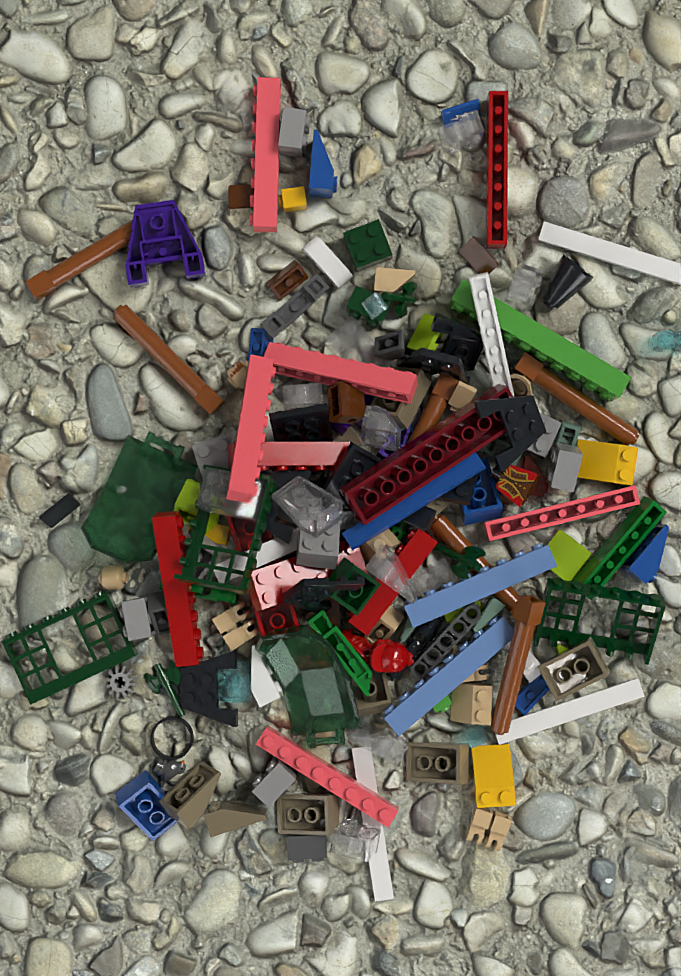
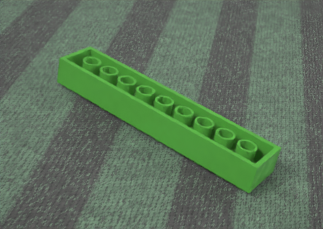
(547, 346)

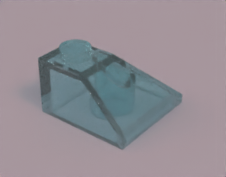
(235, 684)

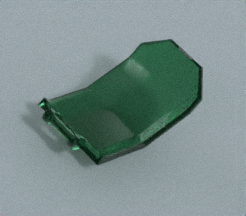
(137, 489)
(312, 683)

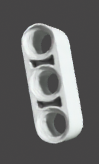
(327, 262)

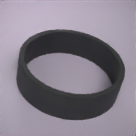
(166, 756)

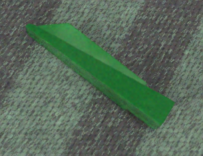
(347, 654)

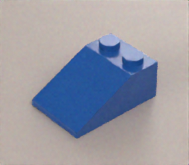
(322, 178)
(485, 500)
(647, 557)
(141, 803)

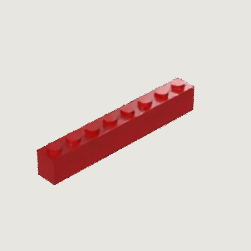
(496, 169)
(178, 595)

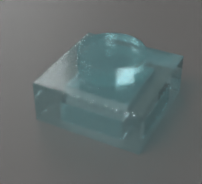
(374, 305)
(475, 735)

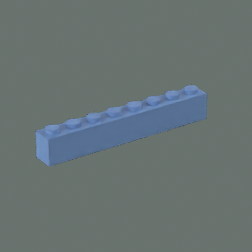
(480, 585)
(449, 675)

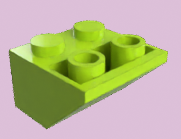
(424, 336)
(186, 504)

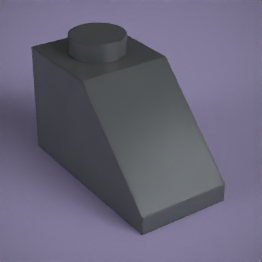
(390, 346)
(158, 612)

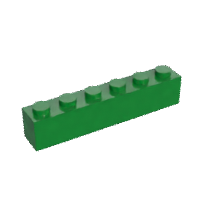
(621, 543)

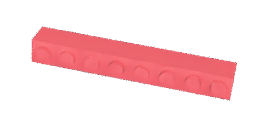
(266, 154)
(331, 369)
(250, 429)
(561, 513)
(328, 776)

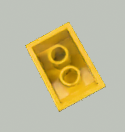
(607, 462)
(493, 776)

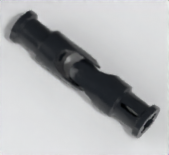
(414, 646)

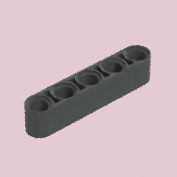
(441, 648)

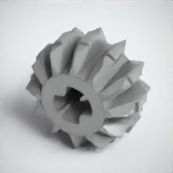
(115, 685)

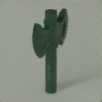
(403, 298)
(465, 561)
(164, 678)

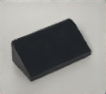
(60, 510)
(422, 518)

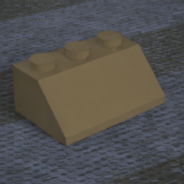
(403, 412)

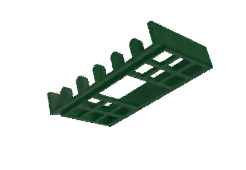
(195, 544)
(609, 643)
(80, 674)

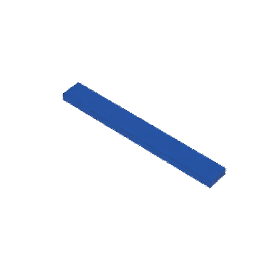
(450, 479)

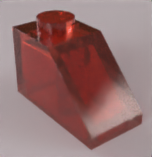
(541, 486)

